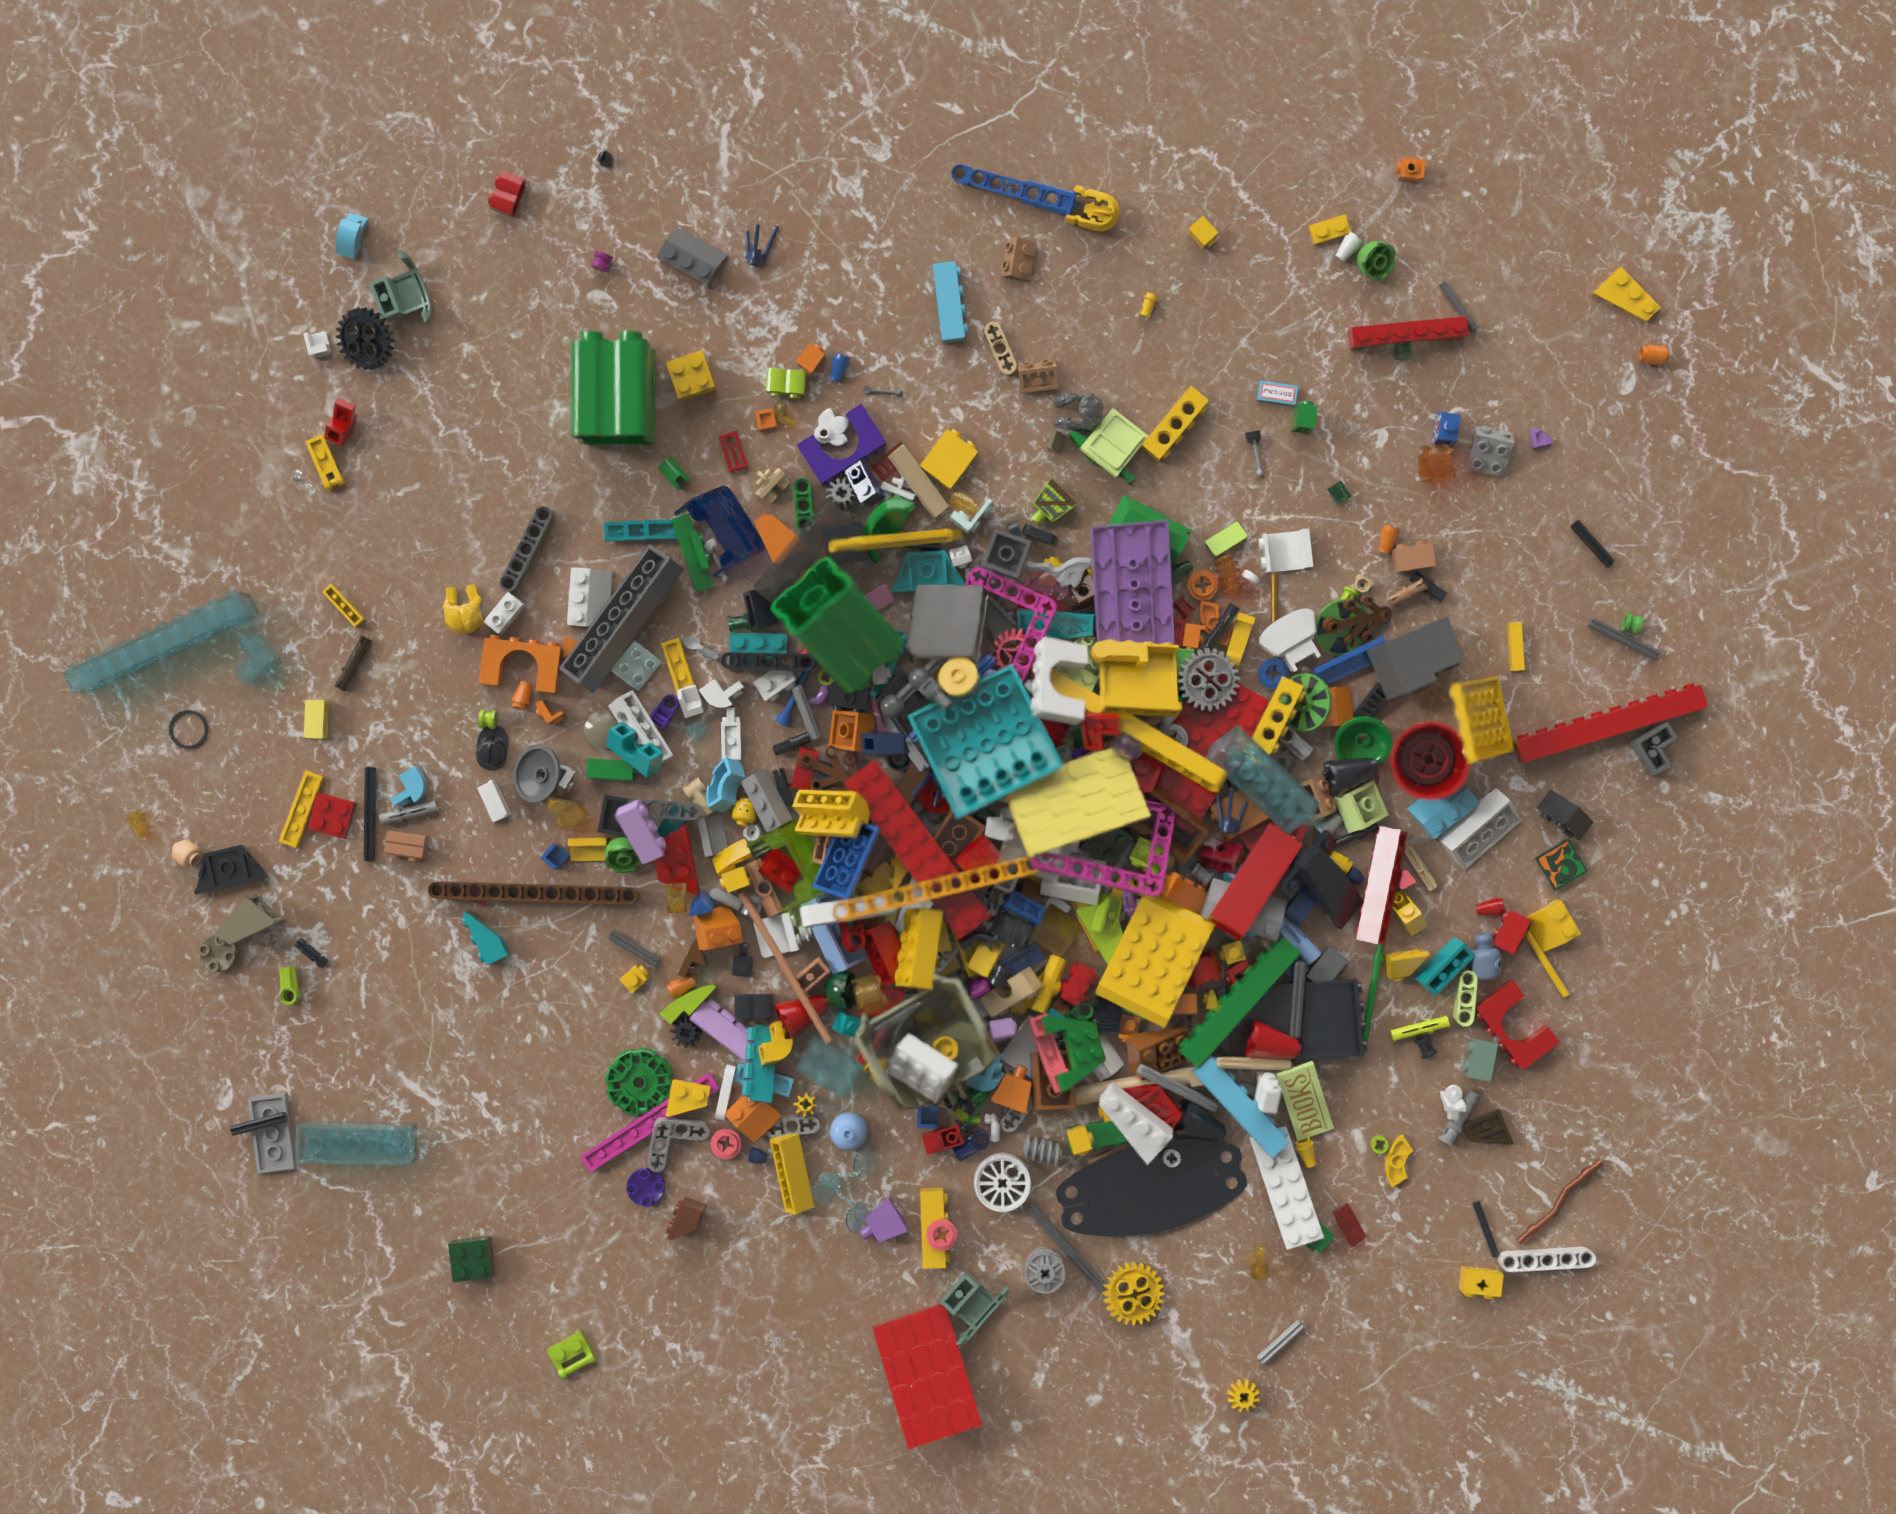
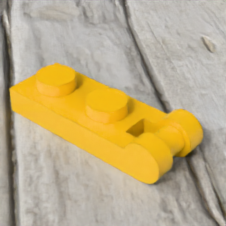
(324, 462)

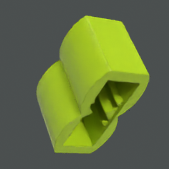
(786, 383)

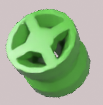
(1632, 623)

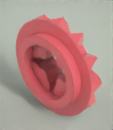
(730, 1151)
(940, 1243)

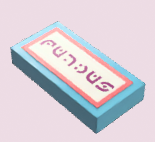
(1277, 393)

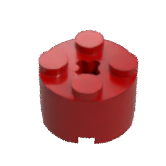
(1206, 969)

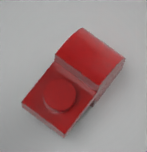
(342, 422)

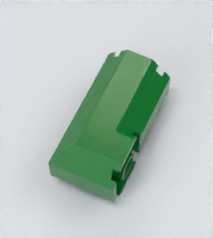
(1134, 512)

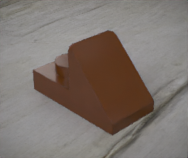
(693, 955)

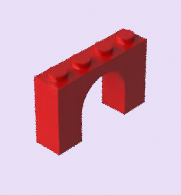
(1491, 1011)

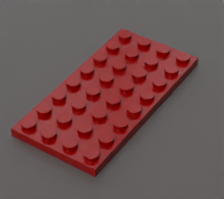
(1203, 730)

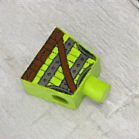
(1052, 503)

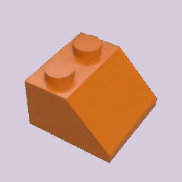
(1341, 706)
(848, 727)
(717, 928)
(752, 1117)

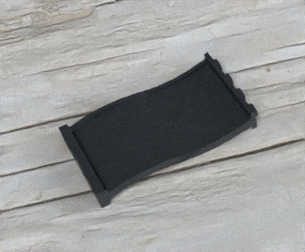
(1329, 1019)

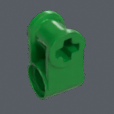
(1075, 1014)

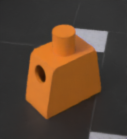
(1013, 1090)

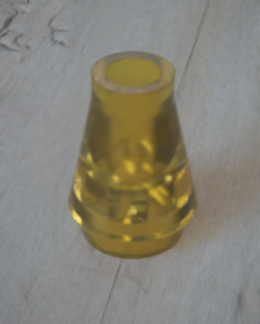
(138, 823)

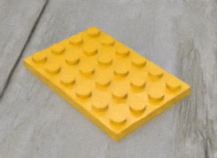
(1482, 718)

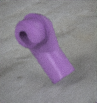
(821, 698)

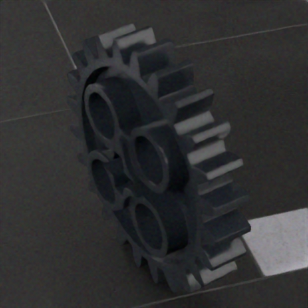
(365, 338)

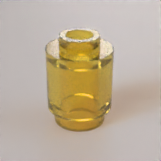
(963, 502)

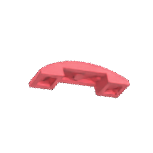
(1048, 1051)

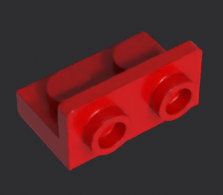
(780, 869)

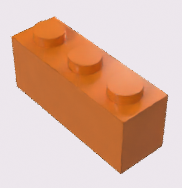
(1183, 892)

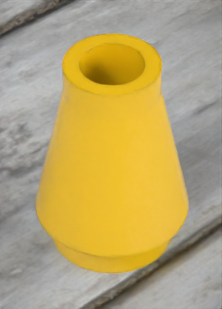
(1306, 1151)

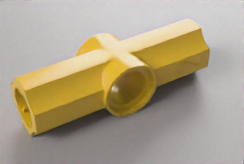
(1050, 984)

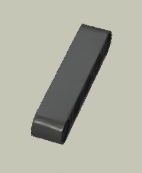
(527, 539)

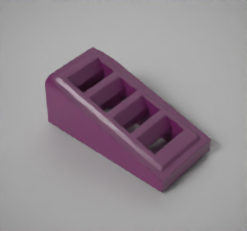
(980, 986)

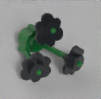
(967, 1106)

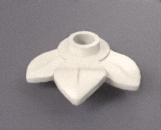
(834, 426)

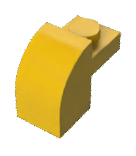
(778, 1049)

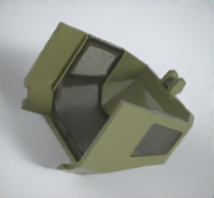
(927, 1016)

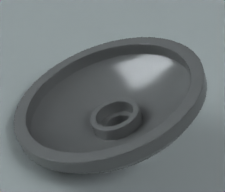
(536, 773)

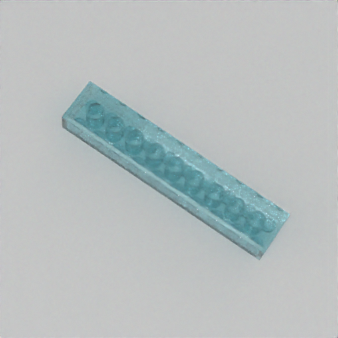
(160, 643)

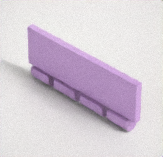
(721, 1027)

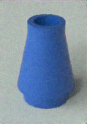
(839, 366)

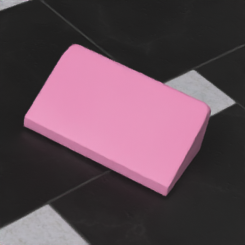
(880, 597)

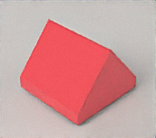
(1405, 879)

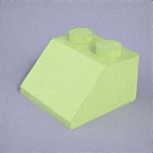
(1361, 807)

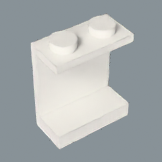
(1286, 551)

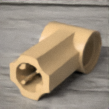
(697, 792)

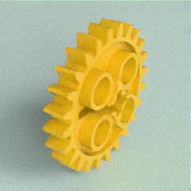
(1130, 1276)

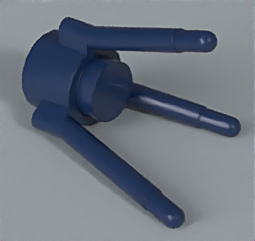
(755, 256)
(935, 782)
(1229, 825)

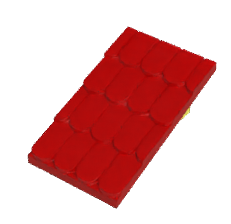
(926, 1376)

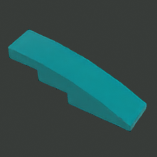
(638, 530)

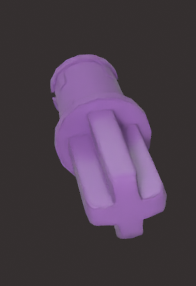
(1129, 904)

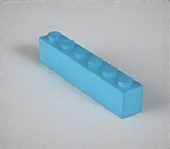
(1240, 1106)

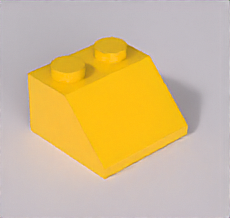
(1553, 925)

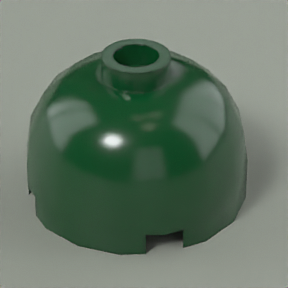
(839, 990)

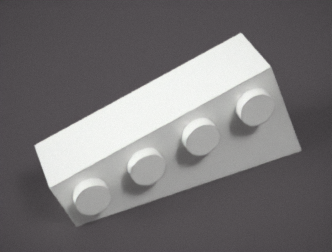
(1137, 1123)

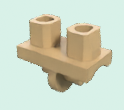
(776, 478)

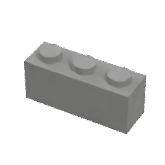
(766, 800)

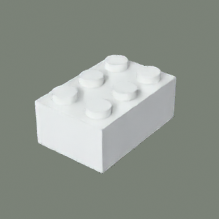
(922, 1068)

